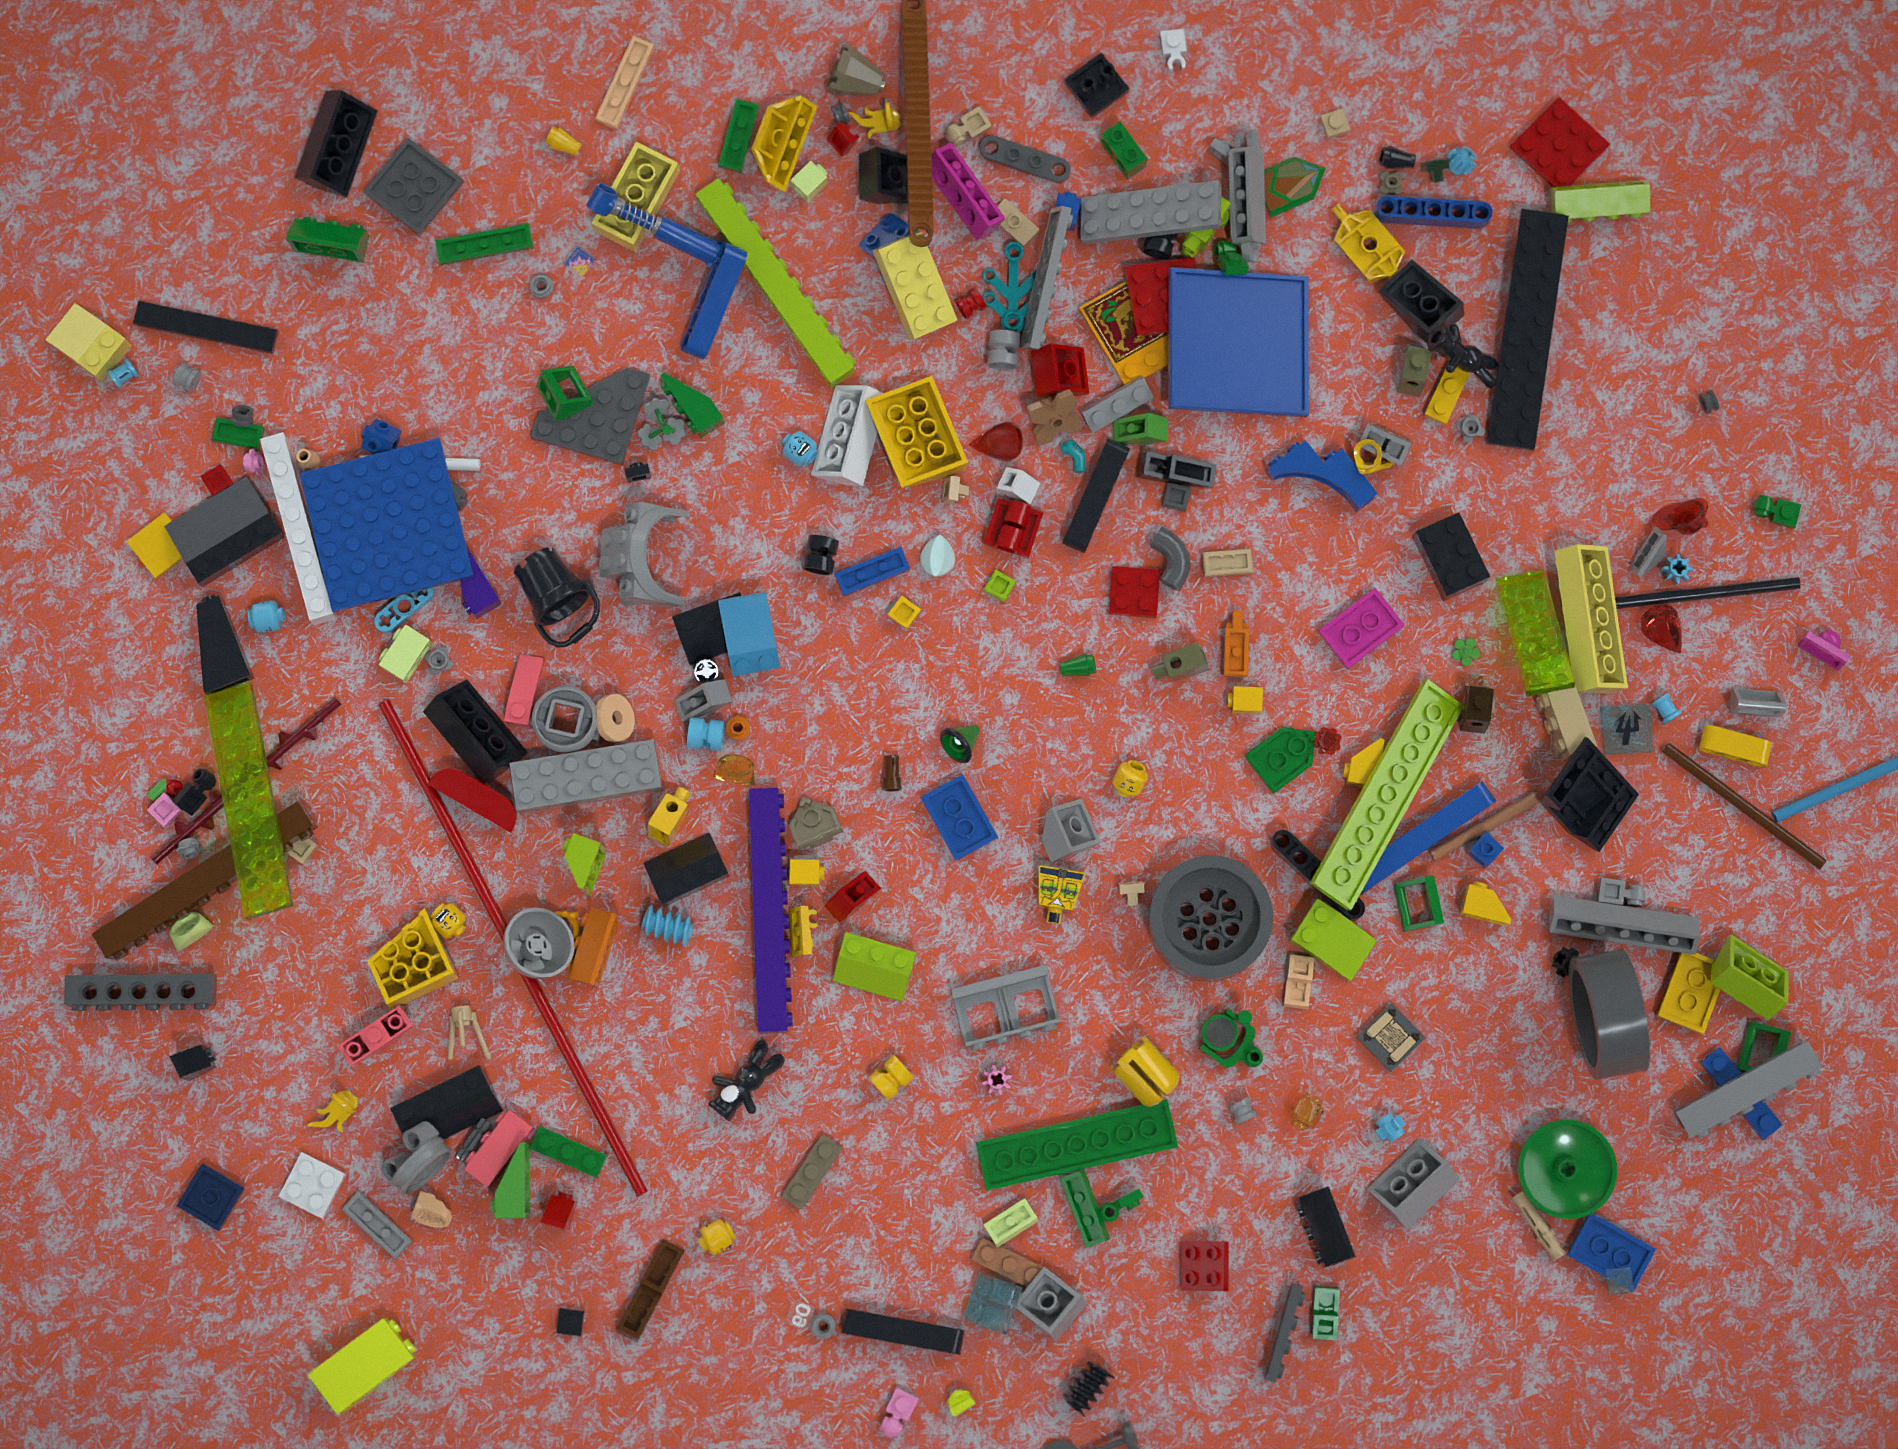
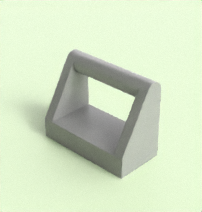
(1757, 702)

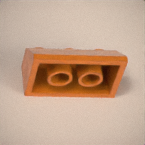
(593, 947)

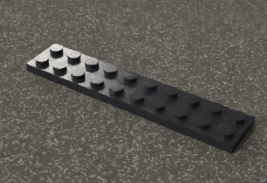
(1527, 329)

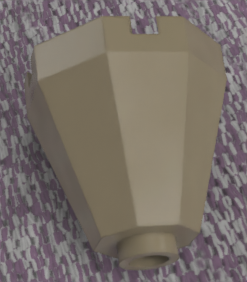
(854, 75)

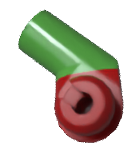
(168, 786)

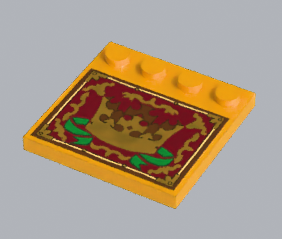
(1113, 327)

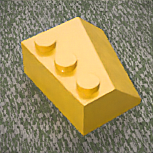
(412, 963)

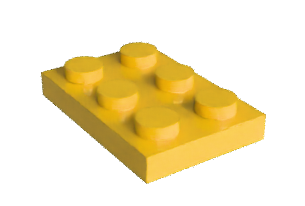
(1690, 993)

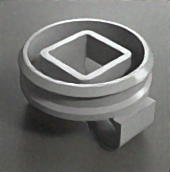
(545, 712)
(428, 1158)

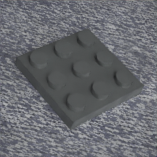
(413, 186)

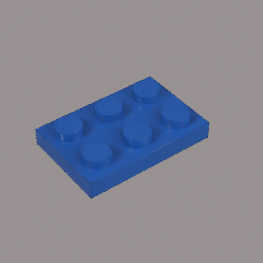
(959, 817)
(1607, 1247)

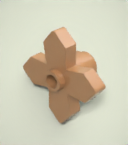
(1052, 415)

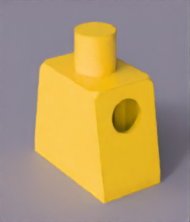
(665, 824)

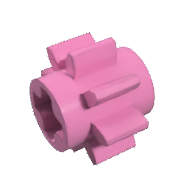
(995, 1072)

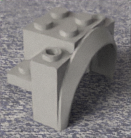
(626, 552)

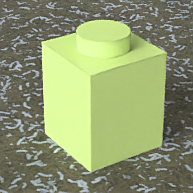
(809, 181)

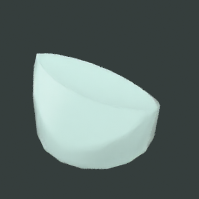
(937, 557)

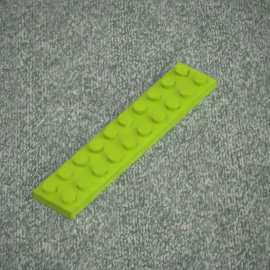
(1387, 794)

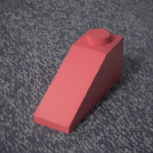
(524, 691)

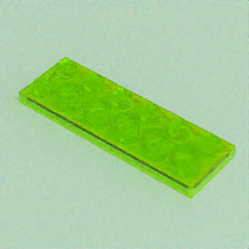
(1535, 633)

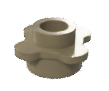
(1389, 189)

